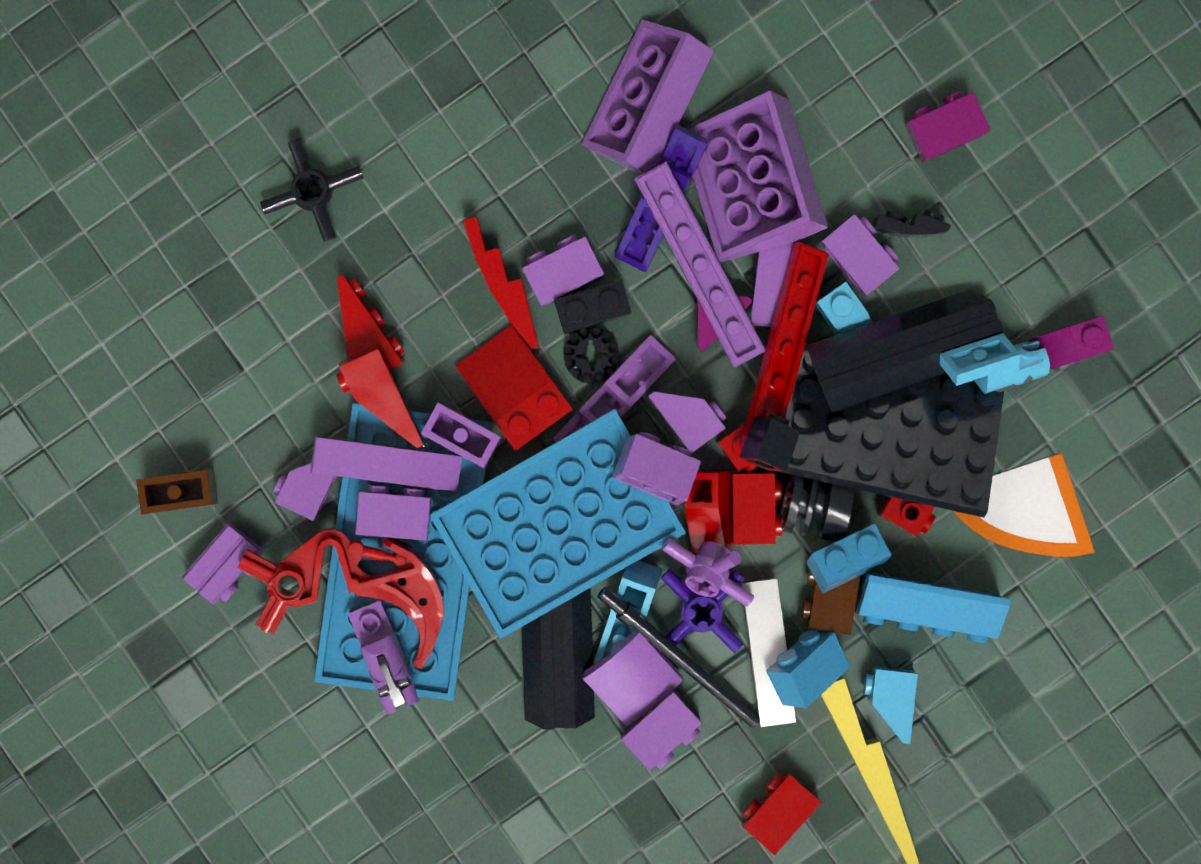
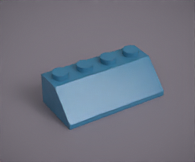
(932, 606)

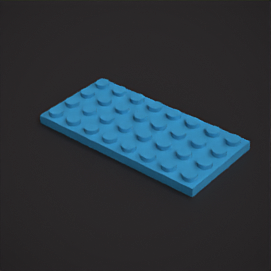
(339, 648)

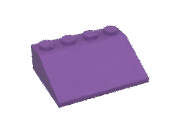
(756, 179)

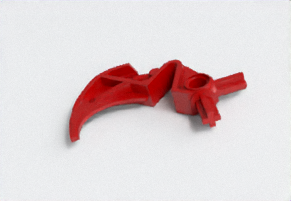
(307, 565)

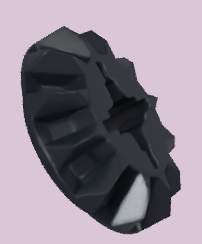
(579, 344)

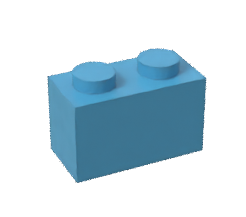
(848, 558)
(808, 668)

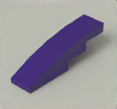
(643, 233)

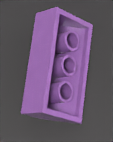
(647, 96)

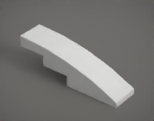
(766, 643)

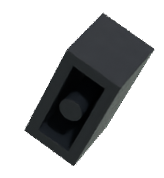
(592, 307)

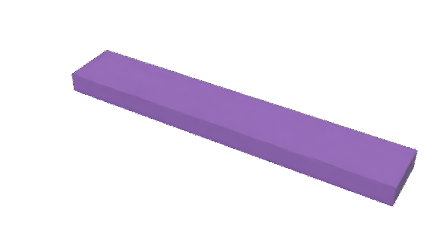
(699, 264)

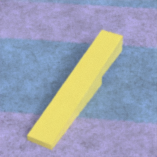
(871, 765)

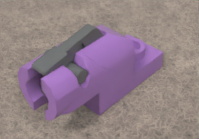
(383, 656)

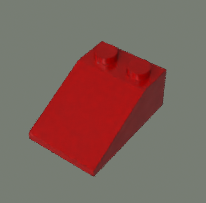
(513, 388)

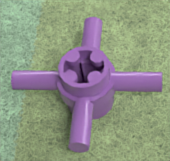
(709, 569)

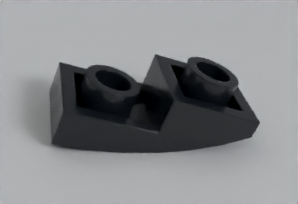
(921, 226)

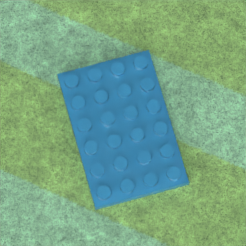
(553, 526)

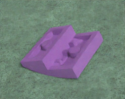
(633, 678)

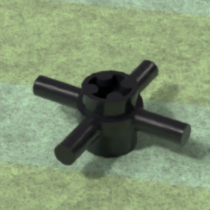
(299, 185)

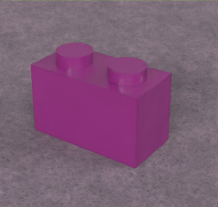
(947, 126)

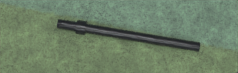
(630, 616)

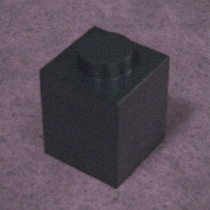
(770, 443)

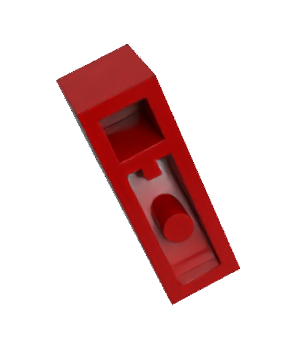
(374, 388)

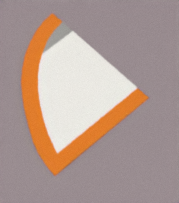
(1034, 511)

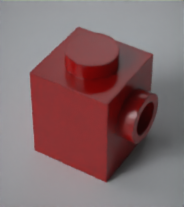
(731, 448)
(908, 515)

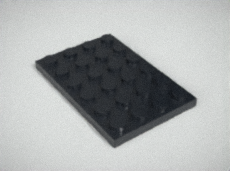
(913, 444)

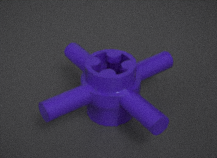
(712, 620)

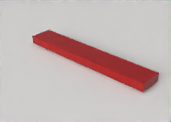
(788, 333)

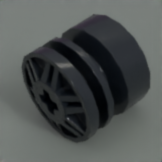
(816, 502)

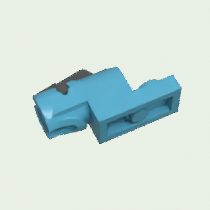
(996, 363)

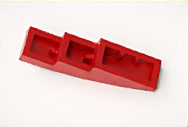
(509, 295)

